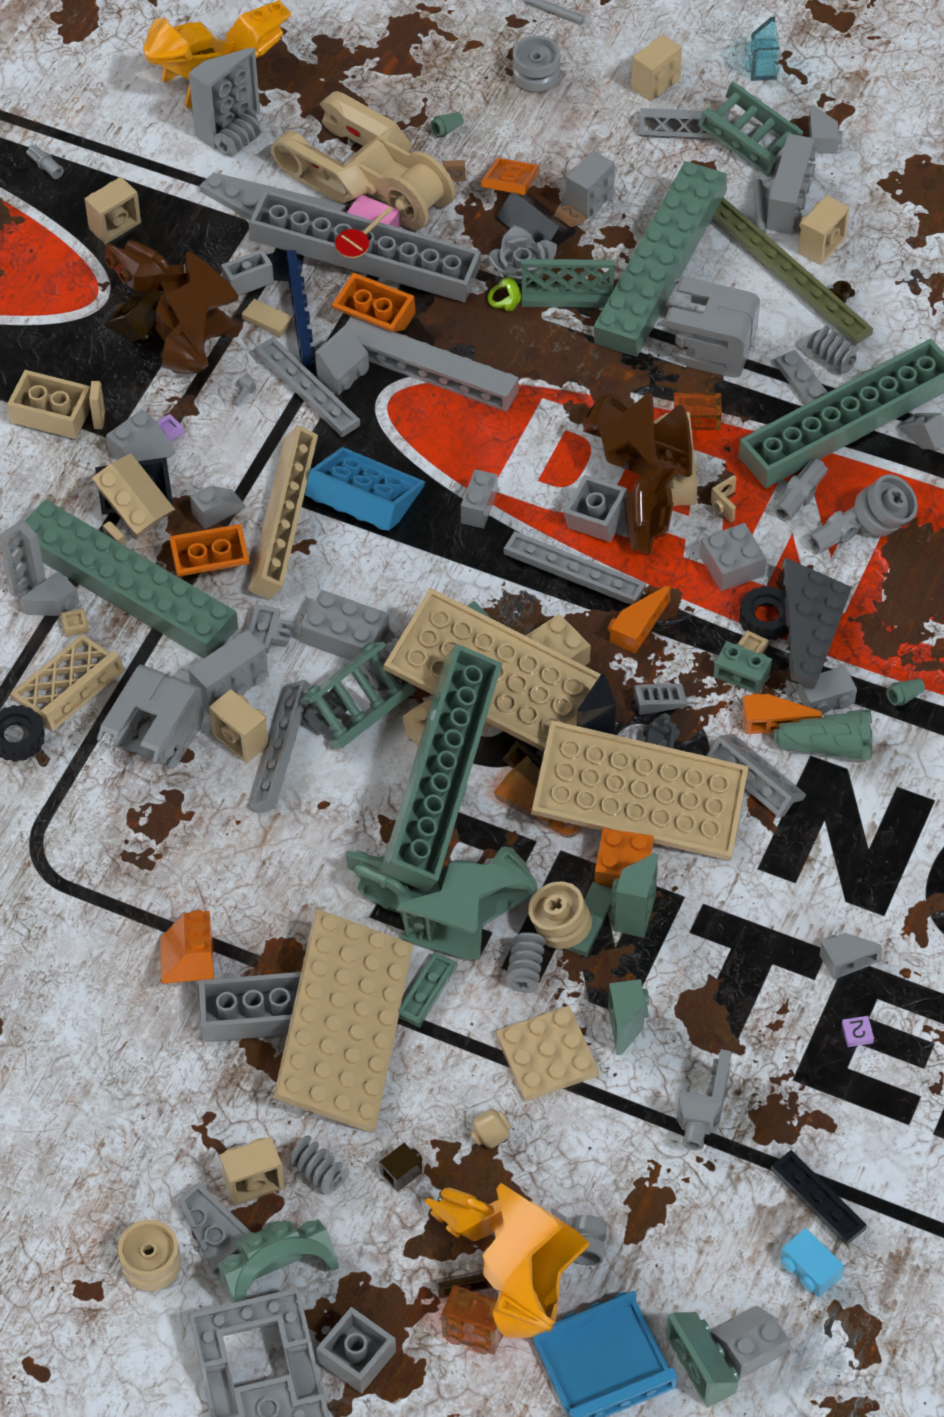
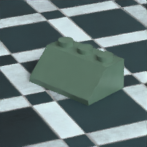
(635, 896)
(701, 1357)

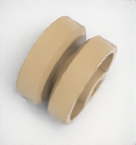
(560, 915)
(149, 1255)

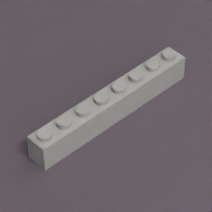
(436, 365)

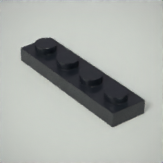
(819, 1197)

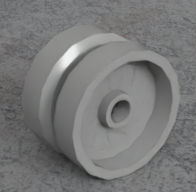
(536, 63)
(886, 505)

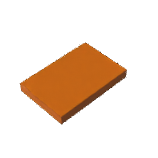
(510, 176)

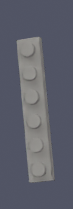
(307, 386)
(574, 568)
(280, 747)

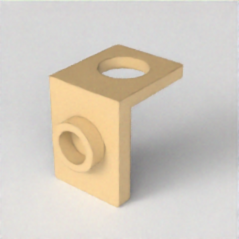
(720, 501)

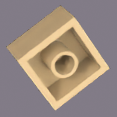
(656, 67)
(112, 210)
(823, 229)
(239, 725)
(252, 1170)

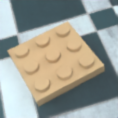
(547, 1053)

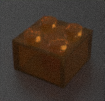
(470, 1321)

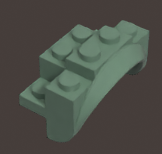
(271, 1250)

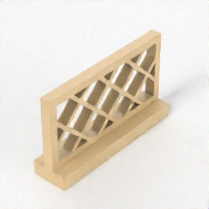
(79, 691)

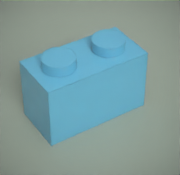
(811, 1263)

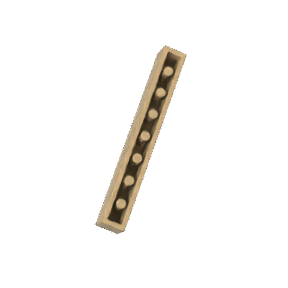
(283, 512)

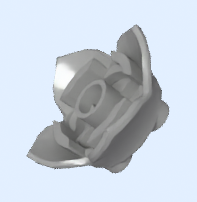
(519, 245)

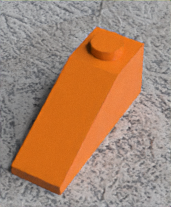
(637, 620)
(766, 712)

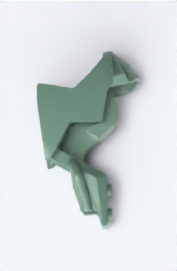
(461, 900)

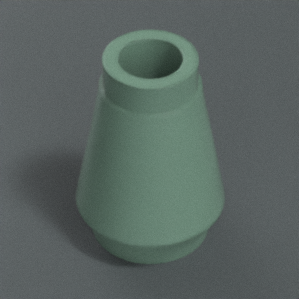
(444, 124)
(904, 691)

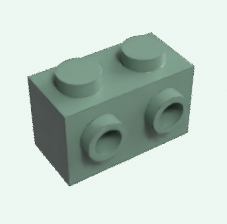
(742, 667)

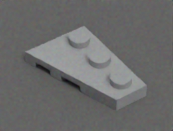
(212, 1225)

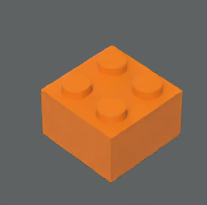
(618, 851)

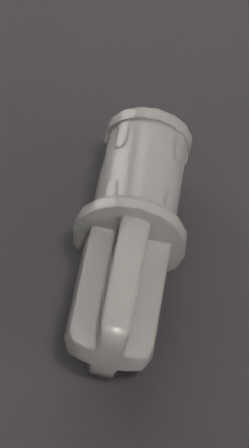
(45, 161)

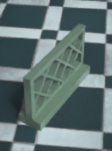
(567, 293)

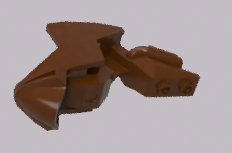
(188, 307)
(657, 456)

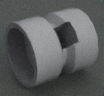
(595, 1231)

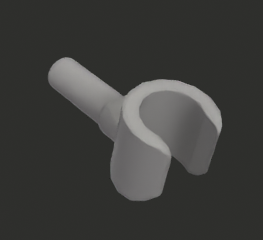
(248, 386)

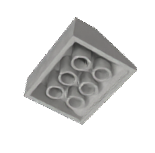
(223, 91)

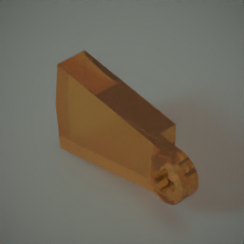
(519, 791)

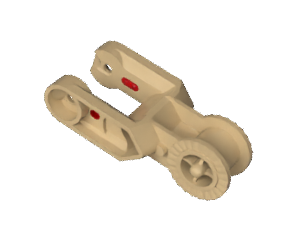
(378, 170)

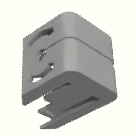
(721, 332)
(174, 714)

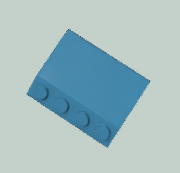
(363, 488)

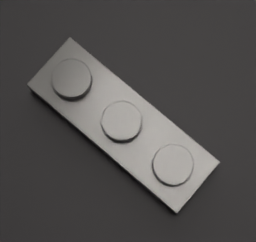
(800, 376)

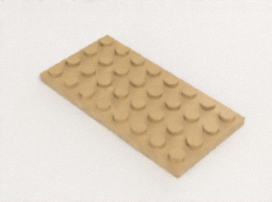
(533, 679)
(640, 789)
(343, 1021)

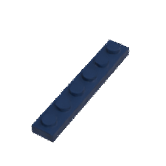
(299, 303)

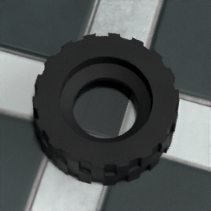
(759, 597)
(27, 747)

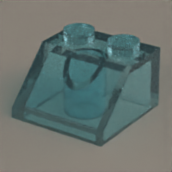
(763, 52)

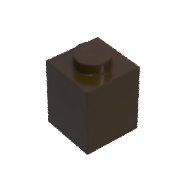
(401, 1166)

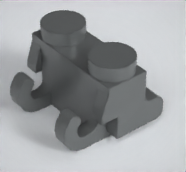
(316, 719)
(661, 731)

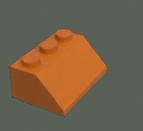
(375, 303)
(209, 550)
(188, 949)

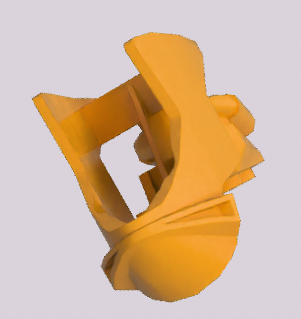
(192, 43)
(521, 1228)

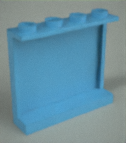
(604, 1359)

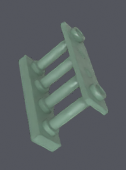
(740, 143)
(378, 705)

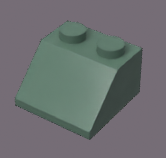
(627, 1012)

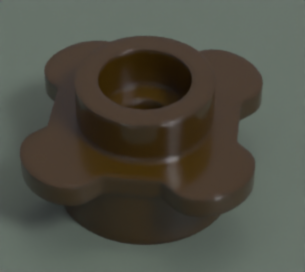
(842, 290)

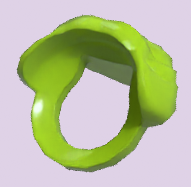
(509, 302)

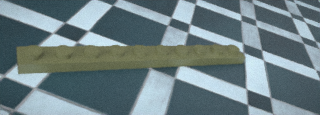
(792, 273)

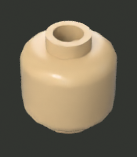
(491, 1128)

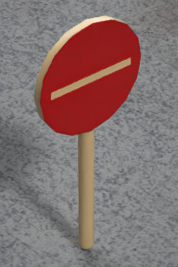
(355, 243)

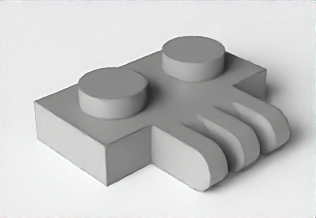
(269, 628)

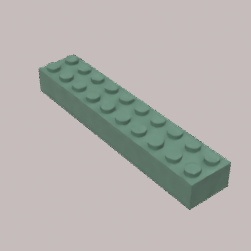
(660, 259)
(844, 414)
(131, 581)
(441, 768)

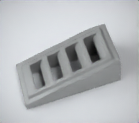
(650, 690)

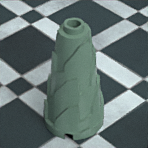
(831, 735)

